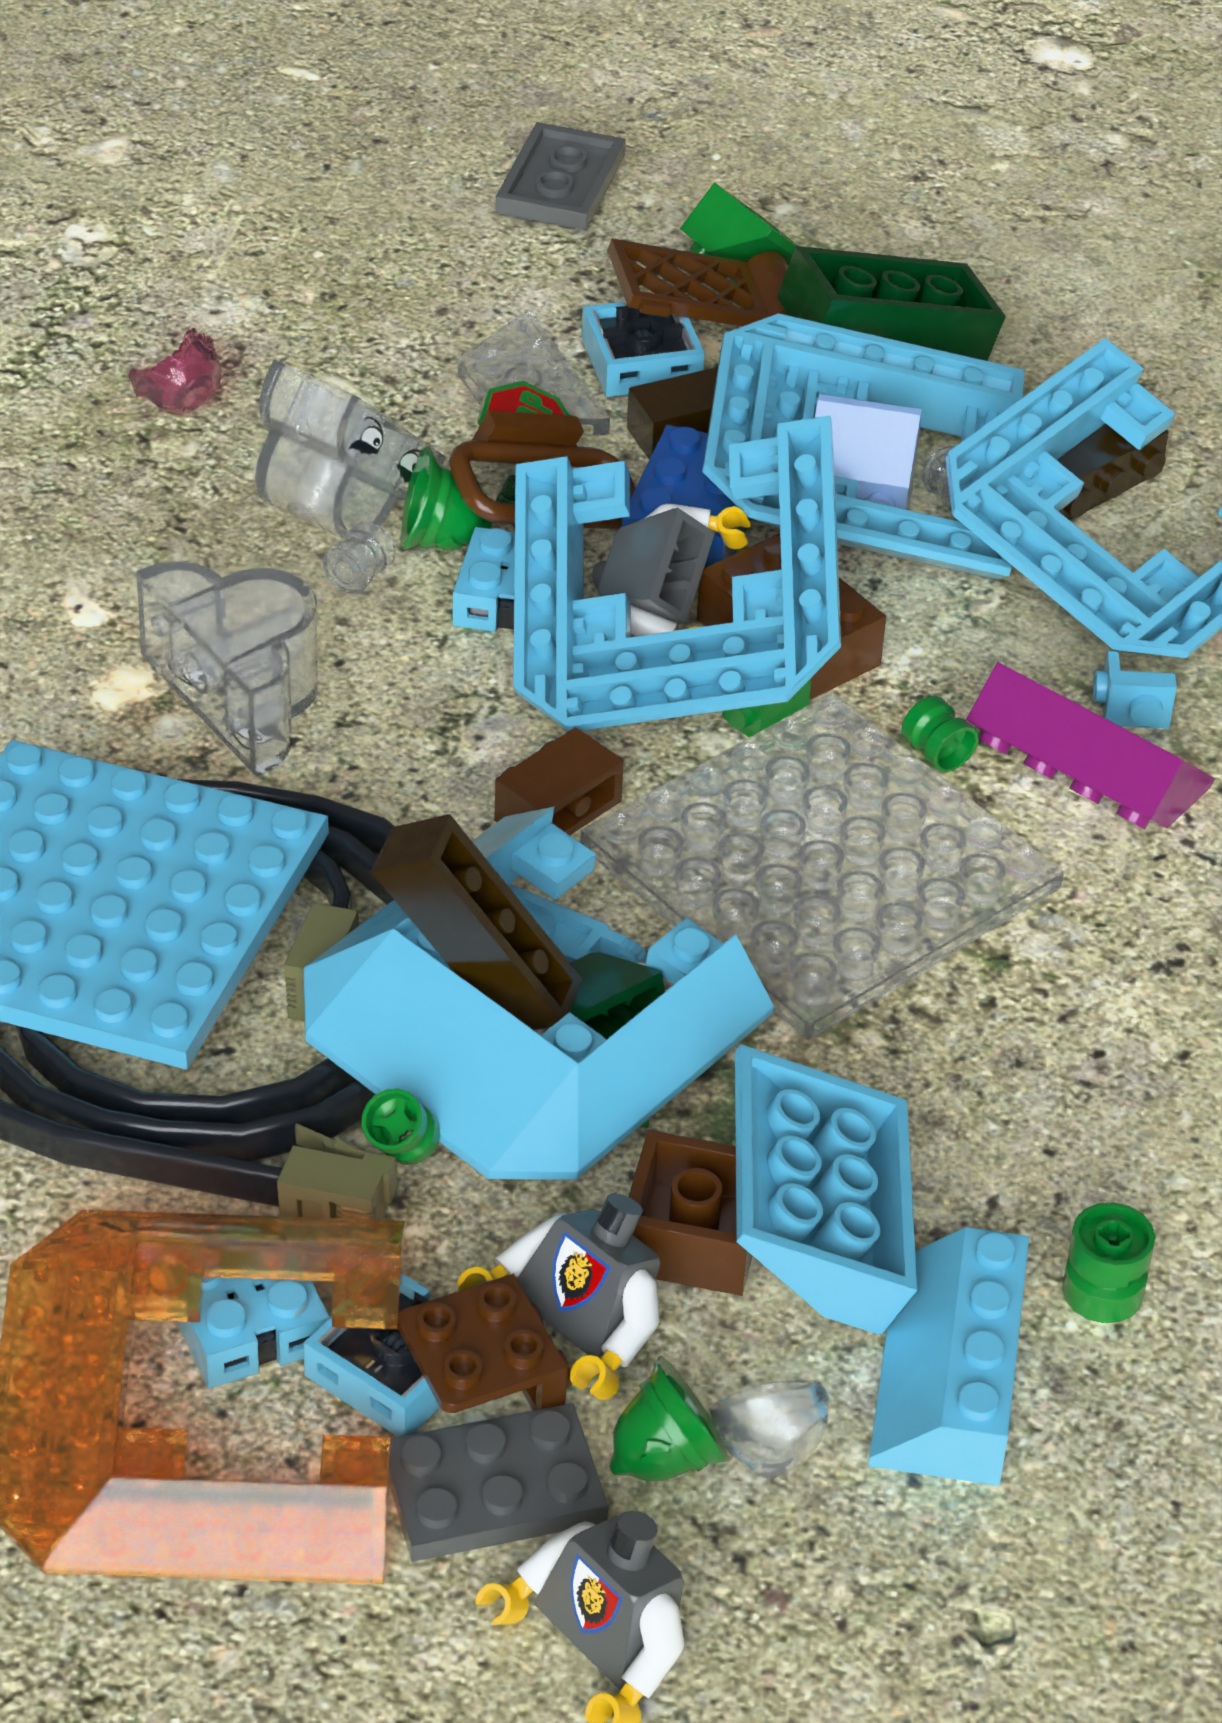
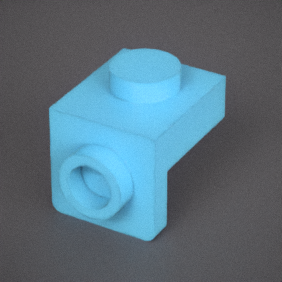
(1134, 696)

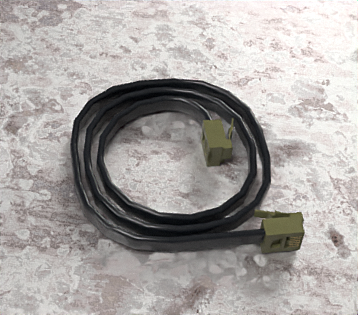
(214, 1139)

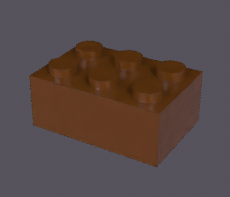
(859, 619)

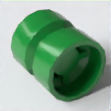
(1108, 1262)

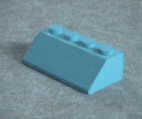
(953, 1360)

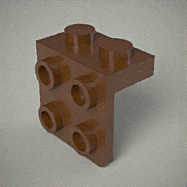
(485, 1347)

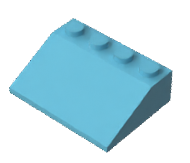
(825, 1188)

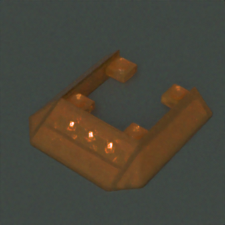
(117, 1498)

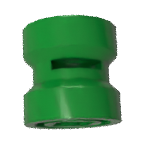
(933, 728)
(388, 1119)

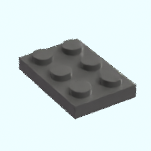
(560, 176)
(494, 1482)

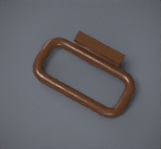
(518, 440)

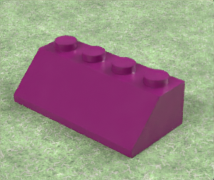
(1087, 748)

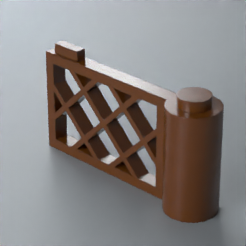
(754, 289)

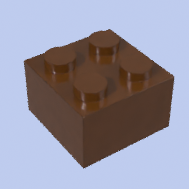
(690, 1211)

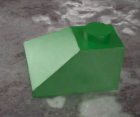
(732, 230)

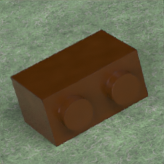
(566, 774)

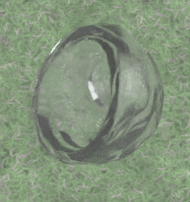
(773, 1424)

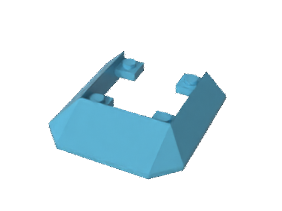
(781, 366)
(1011, 495)
(579, 652)
(499, 1090)

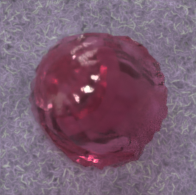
(184, 379)

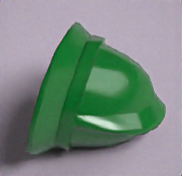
(435, 510)
(664, 1430)

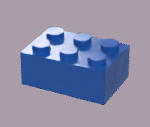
(677, 478)

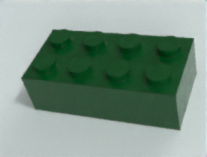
(894, 298)

